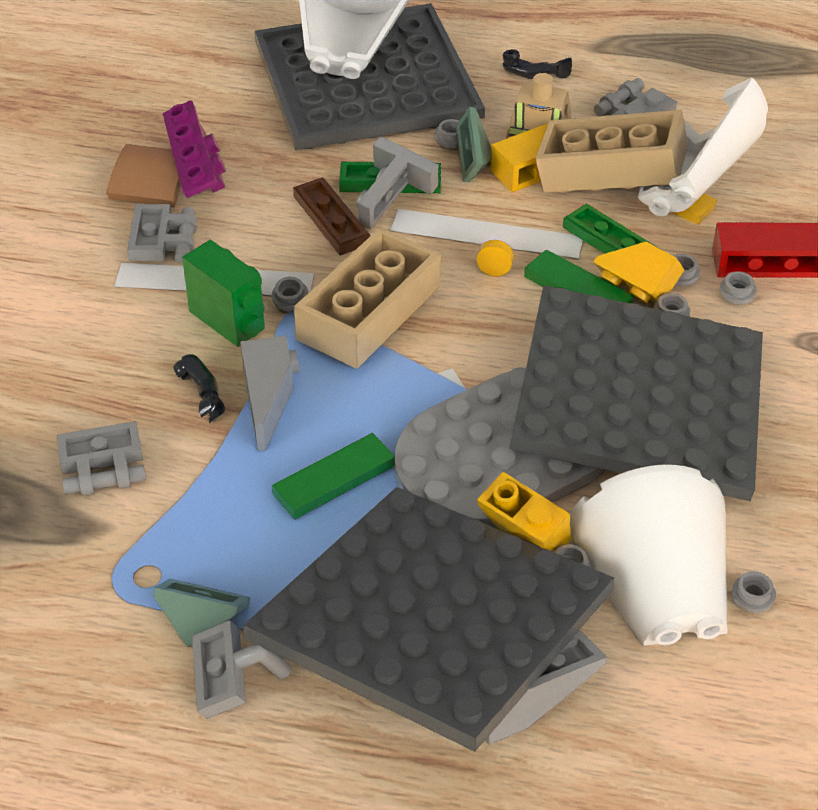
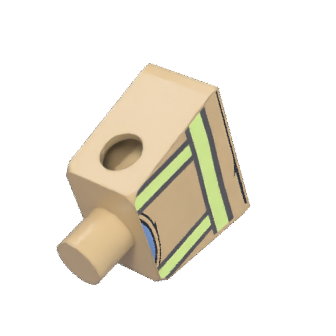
(538, 104)

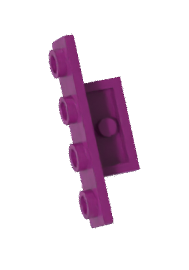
(193, 151)

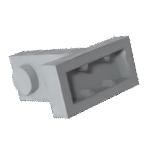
(397, 169)

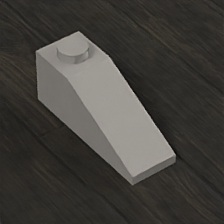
(268, 381)
(564, 674)

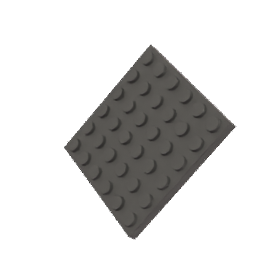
(404, 88)
(641, 390)
(431, 615)

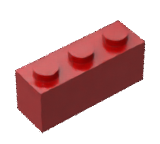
(766, 249)

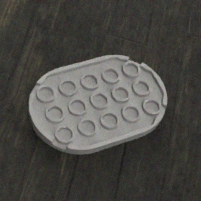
(464, 445)

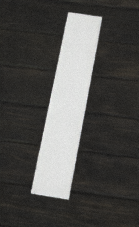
(480, 231)
(172, 277)

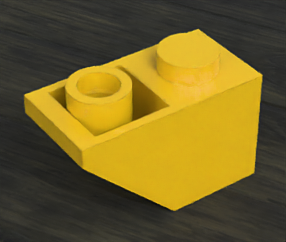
(515, 159)
(642, 269)
(525, 513)

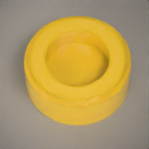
(495, 258)

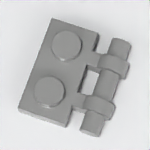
(638, 101)
(151, 235)
(97, 449)

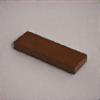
(331, 215)

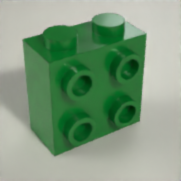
(224, 292)

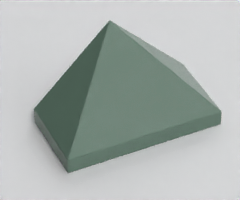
(473, 145)
(196, 607)

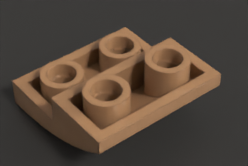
(144, 176)

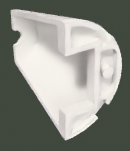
(346, 33)
(713, 151)
(664, 546)

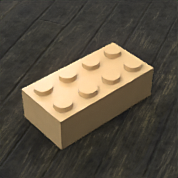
(612, 151)
(367, 297)

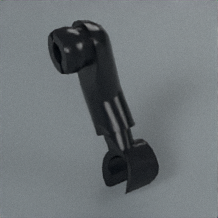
(526, 69)
(192, 367)

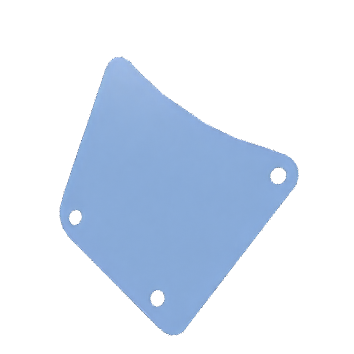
(230, 525)

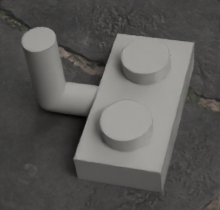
(220, 668)

